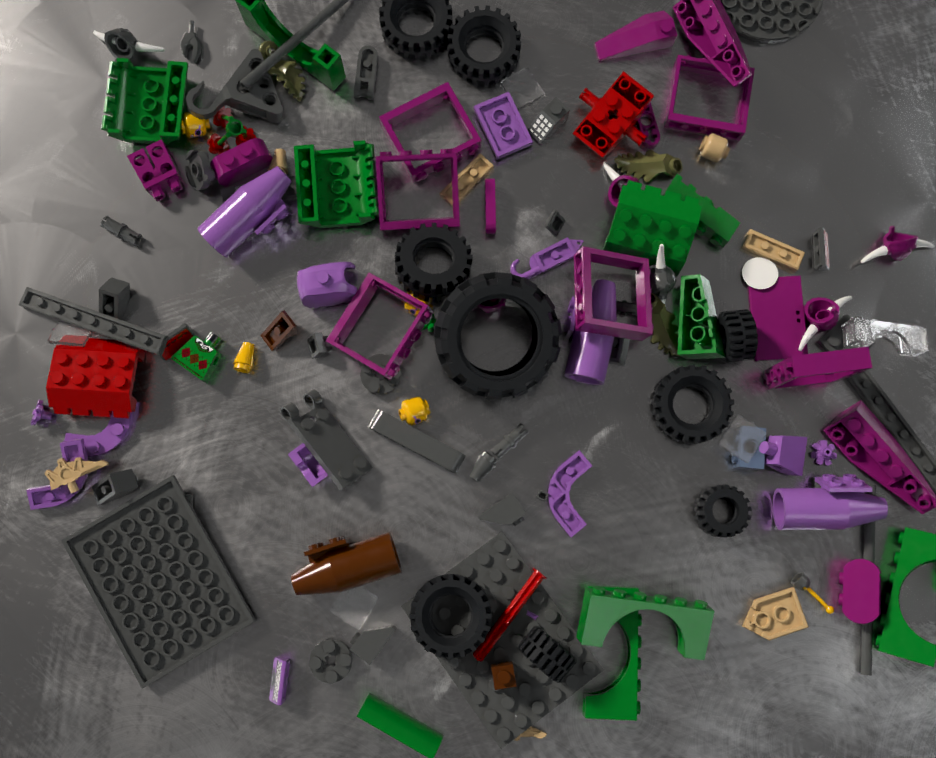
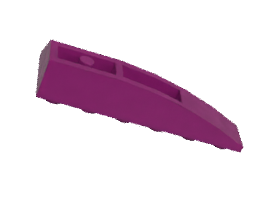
(714, 35)
(879, 455)

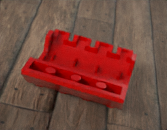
(93, 378)

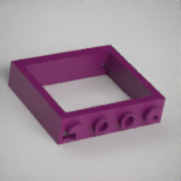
(417, 106)
(703, 125)
(408, 156)
(583, 294)
(356, 308)
(818, 368)

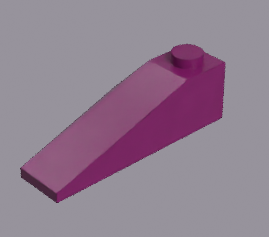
(642, 35)

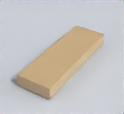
(468, 178)
(773, 250)

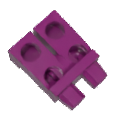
(161, 175)

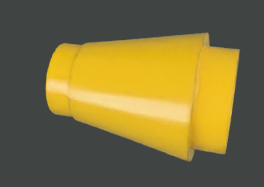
(244, 358)

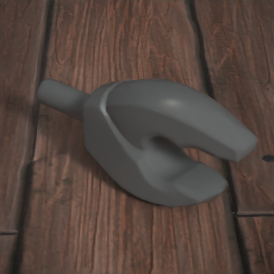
(191, 40)

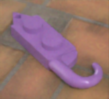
(549, 258)

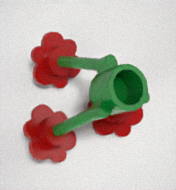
(233, 128)

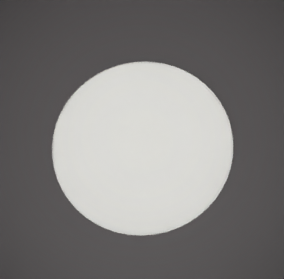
(760, 273)

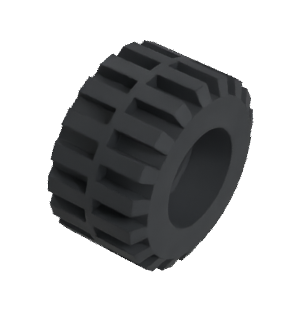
(738, 335)
(738, 506)
(547, 654)

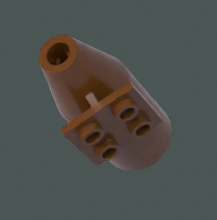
(346, 566)

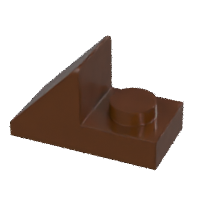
(279, 331)

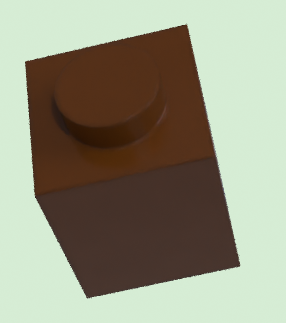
(503, 675)

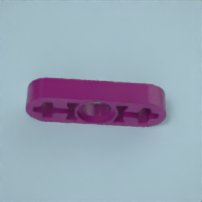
(644, 128)
(490, 206)

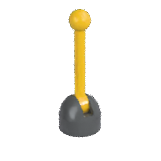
(802, 582)

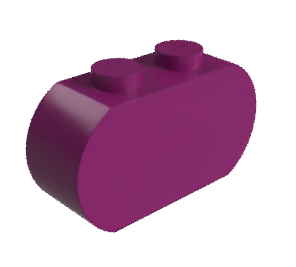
(241, 161)
(860, 591)

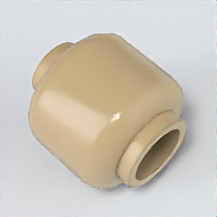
(714, 148)

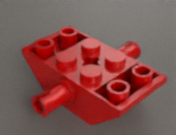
(623, 99)

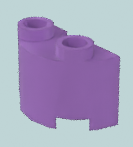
(307, 464)

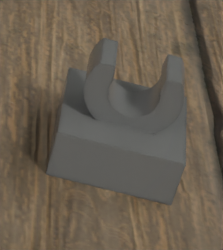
(317, 345)

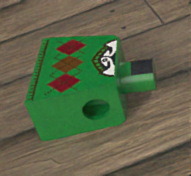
(199, 356)

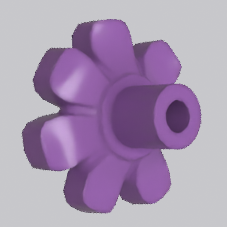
(39, 413)
(823, 453)

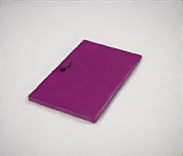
(778, 319)

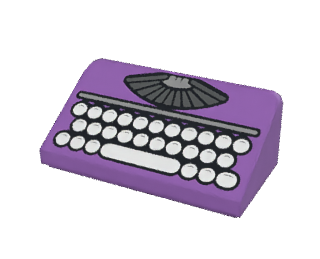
(279, 680)

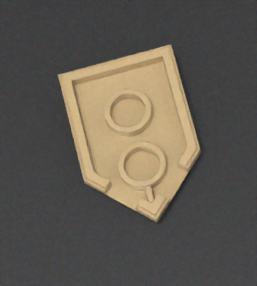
(776, 615)

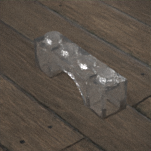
(906, 339)

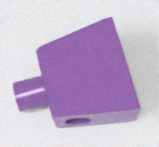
(785, 454)

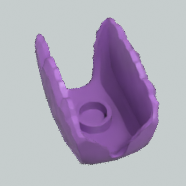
(325, 285)

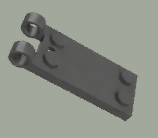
(326, 440)

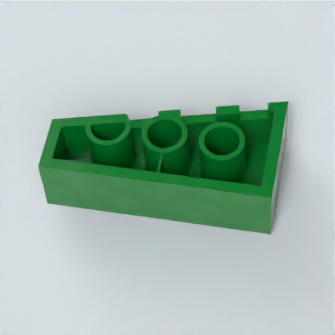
(713, 222)
(698, 322)

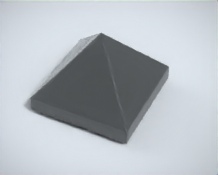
(554, 222)

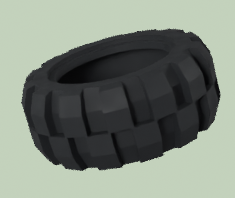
(531, 368)

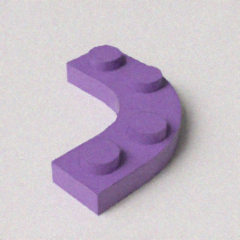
(108, 439)
(559, 493)
(43, 496)

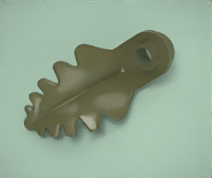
(285, 71)
(649, 165)
(663, 327)

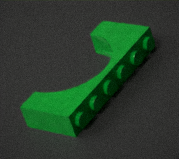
(322, 64)
(604, 608)
(897, 637)
(619, 698)

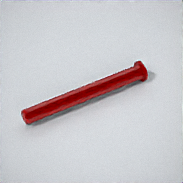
(508, 615)

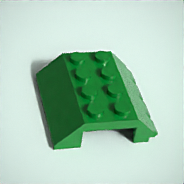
(144, 102)
(336, 185)
(651, 219)

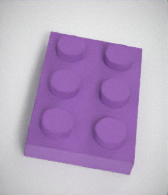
(503, 125)

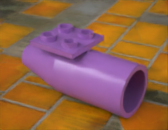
(248, 209)
(591, 351)
(834, 506)

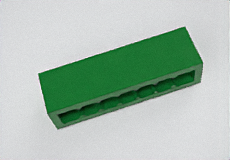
(400, 726)

